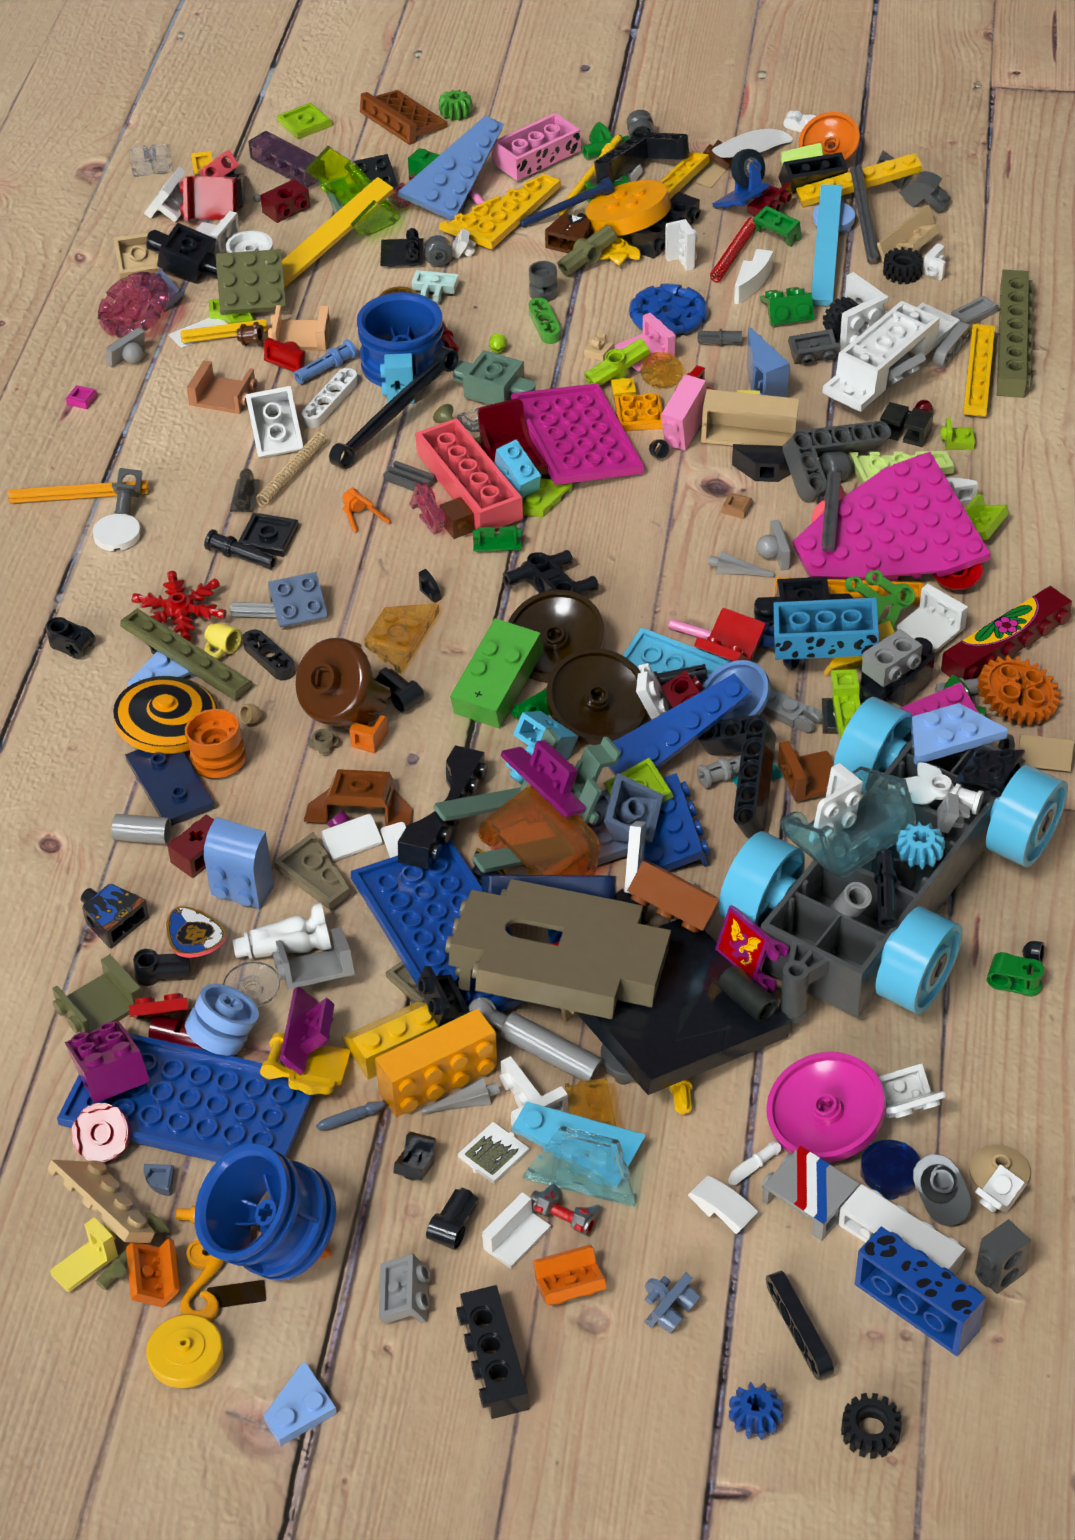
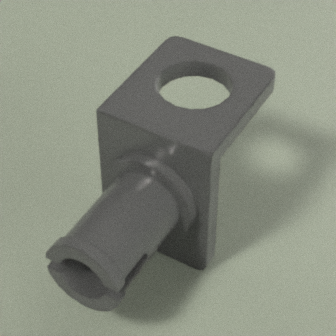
(125, 491)

